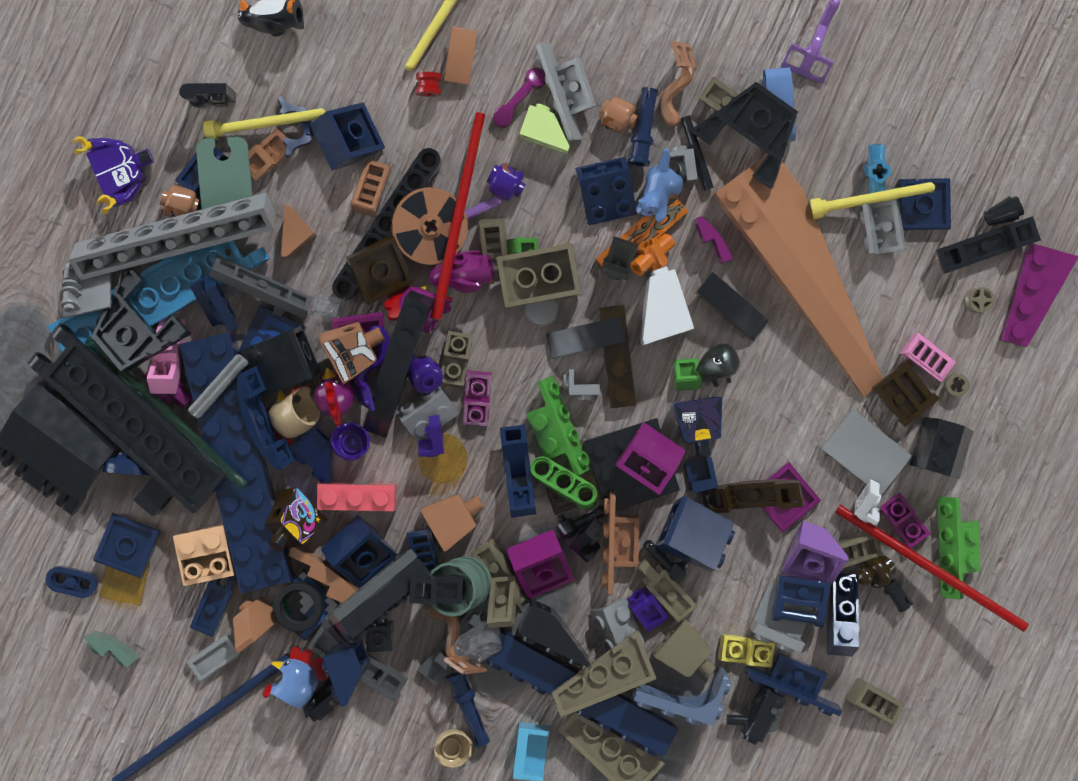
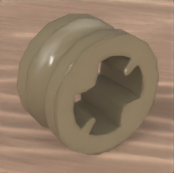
(963, 388)

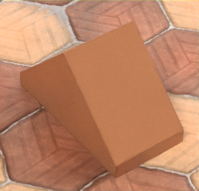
(295, 233)

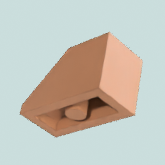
(252, 622)

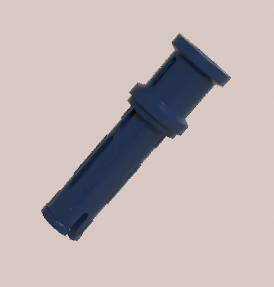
(642, 138)
(465, 698)

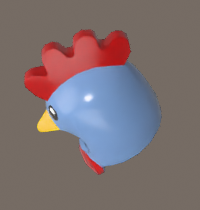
(299, 678)

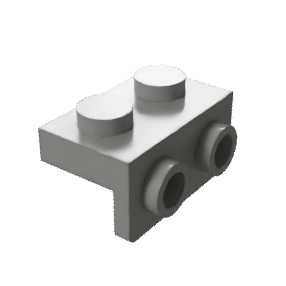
(883, 227)
(416, 413)
(614, 623)

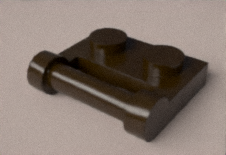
(899, 398)

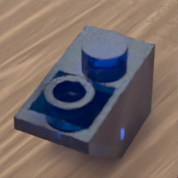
(316, 451)

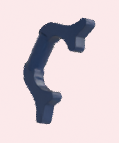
(293, 144)

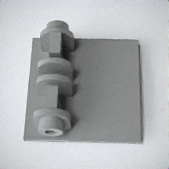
(86, 294)

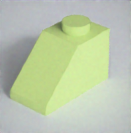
(543, 129)

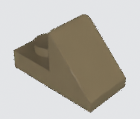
(503, 602)

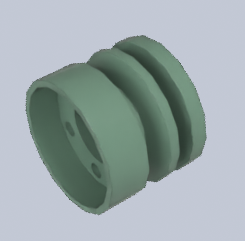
(476, 586)

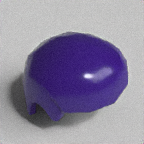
(350, 441)

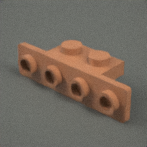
(622, 541)

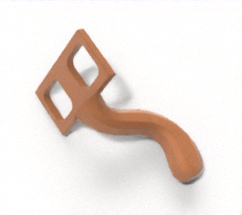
(666, 109)
(452, 635)

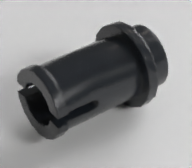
(898, 595)

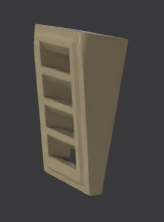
(493, 222)
(855, 558)
(860, 695)

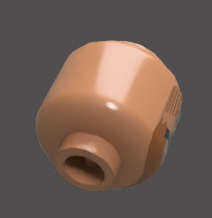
(178, 201)

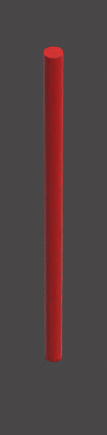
(458, 217)
(933, 569)

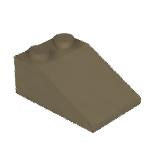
(539, 275)

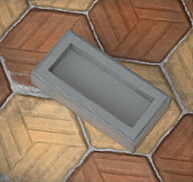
(213, 657)

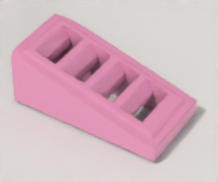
(912, 344)

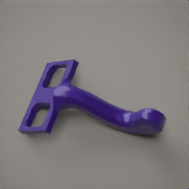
(362, 390)

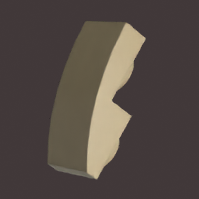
(456, 358)

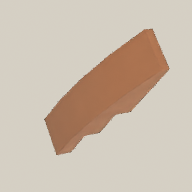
(322, 571)

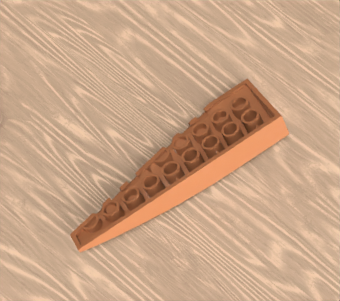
(793, 250)

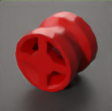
(428, 84)

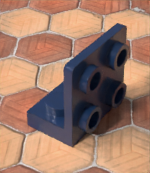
(606, 190)

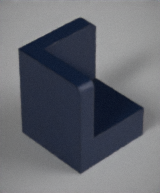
(701, 474)

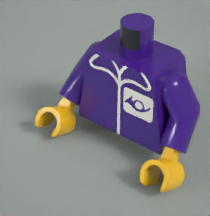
(116, 169)

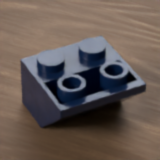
(345, 667)

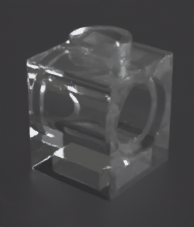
(326, 307)

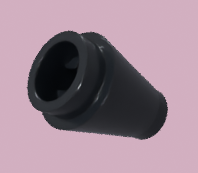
(1005, 211)

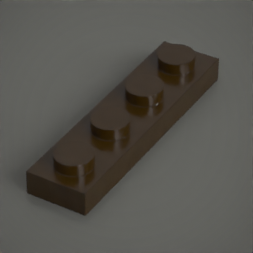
(618, 363)

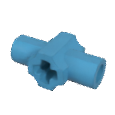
(876, 156)

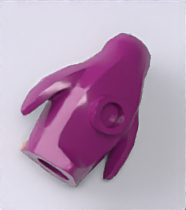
(468, 272)

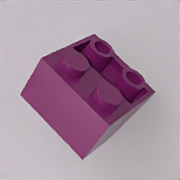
(651, 458)

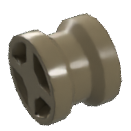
(985, 299)

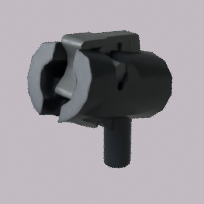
(762, 717)

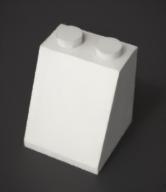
(663, 307)

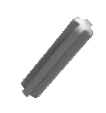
(218, 386)

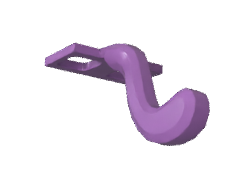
(813, 51)

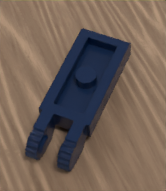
(213, 606)

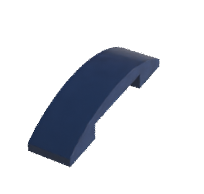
(257, 421)

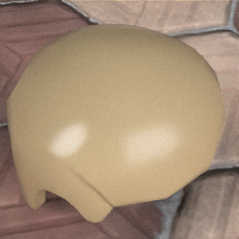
(452, 748)

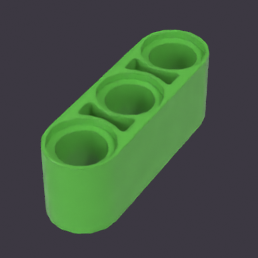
(558, 472)

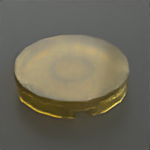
(445, 466)

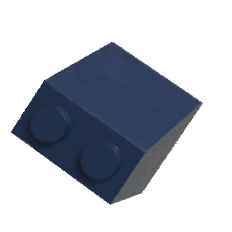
(696, 534)

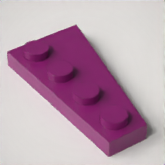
(1036, 288)

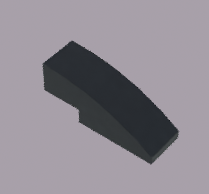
(731, 306)
(585, 337)

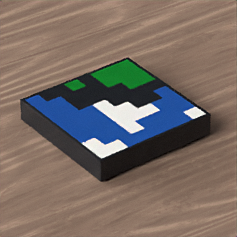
(300, 605)

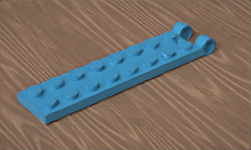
(167, 286)

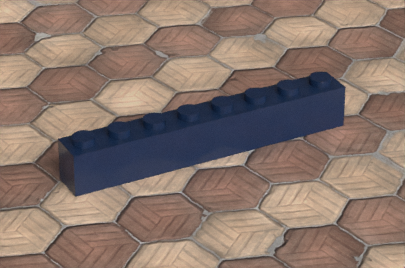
(615, 713)

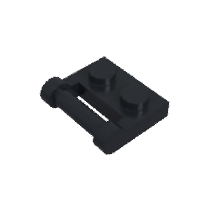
(200, 93)

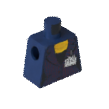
(699, 422)

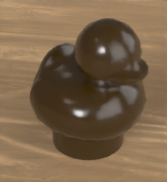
(876, 572)

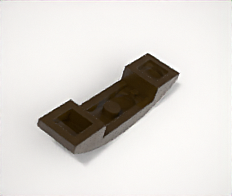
(754, 494)

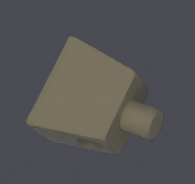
(685, 651)

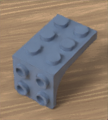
(696, 709)

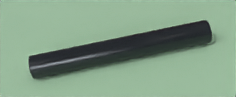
(699, 158)

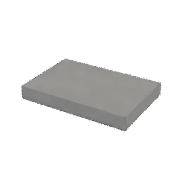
(866, 451)

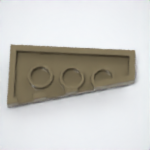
(611, 674)
(608, 752)

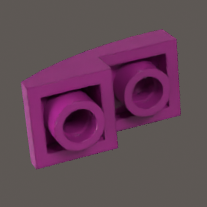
(477, 398)
(904, 520)

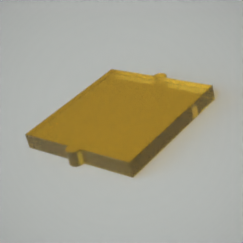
(123, 586)

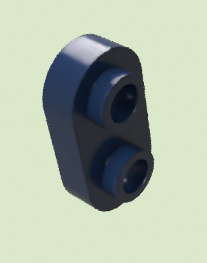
(73, 581)

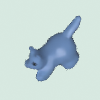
(660, 185)

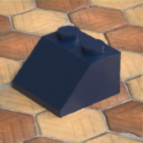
(347, 135)
(358, 552)

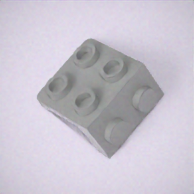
(784, 632)

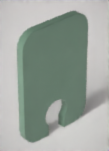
(223, 180)

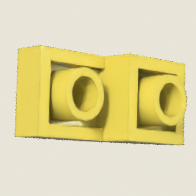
(746, 650)

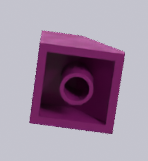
(540, 564)

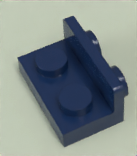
(214, 302)

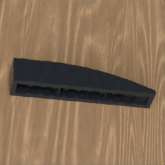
(398, 362)

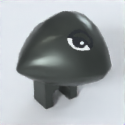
(720, 363)

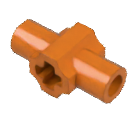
(652, 254)

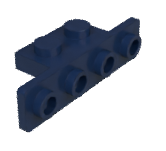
(797, 680)

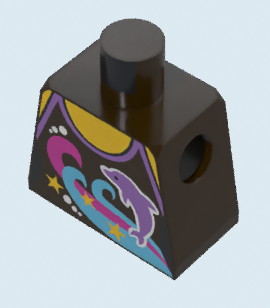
(293, 519)

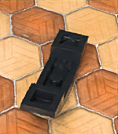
(988, 245)

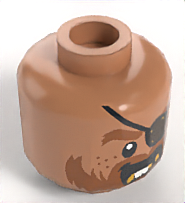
(618, 115)

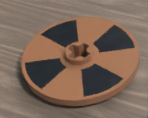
(409, 225)

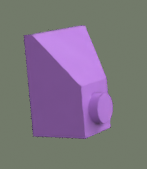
(814, 555)

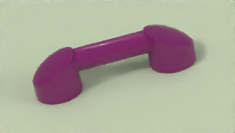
(503, 114)

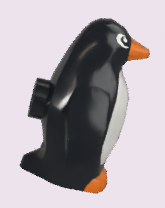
(272, 16)

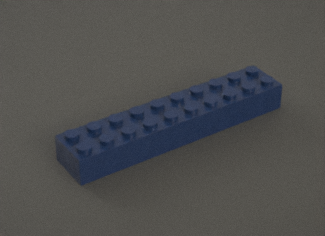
(226, 433)

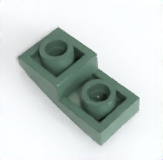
(103, 643)

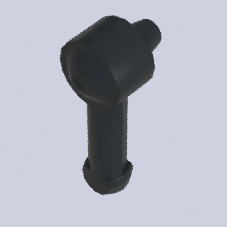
(568, 527)
(676, 570)

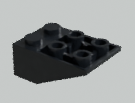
(547, 628)

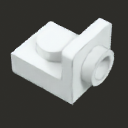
(867, 502)

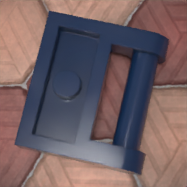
(801, 592)

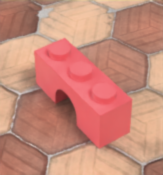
(357, 496)

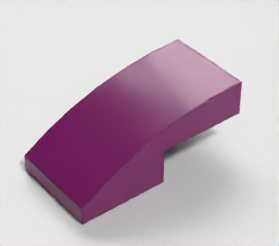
(709, 233)

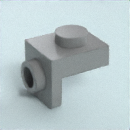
(585, 391)

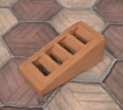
(364, 208)

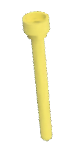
(429, 34)
(216, 129)
(821, 207)

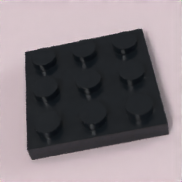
(605, 452)

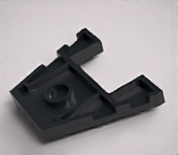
(760, 119)
(126, 334)

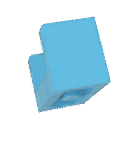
(530, 751)

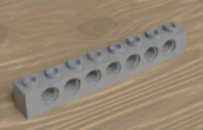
(173, 236)

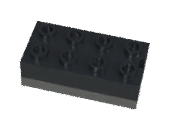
(372, 600)

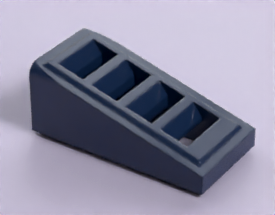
(421, 533)

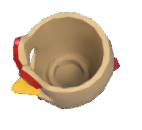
(293, 418)

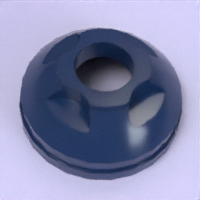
(123, 464)

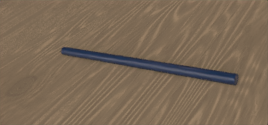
(199, 721)

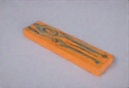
(649, 227)

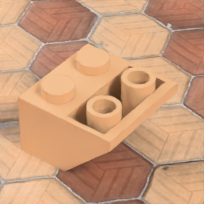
(203, 555)

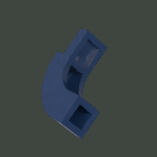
(518, 471)

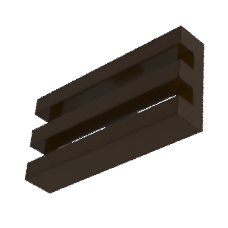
(553, 501)

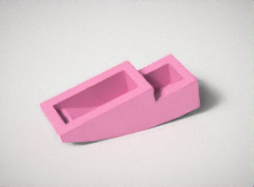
(166, 368)

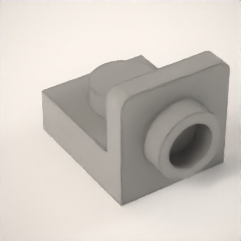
(687, 167)

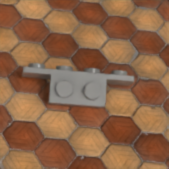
(568, 87)

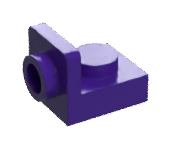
(434, 441)
(647, 608)

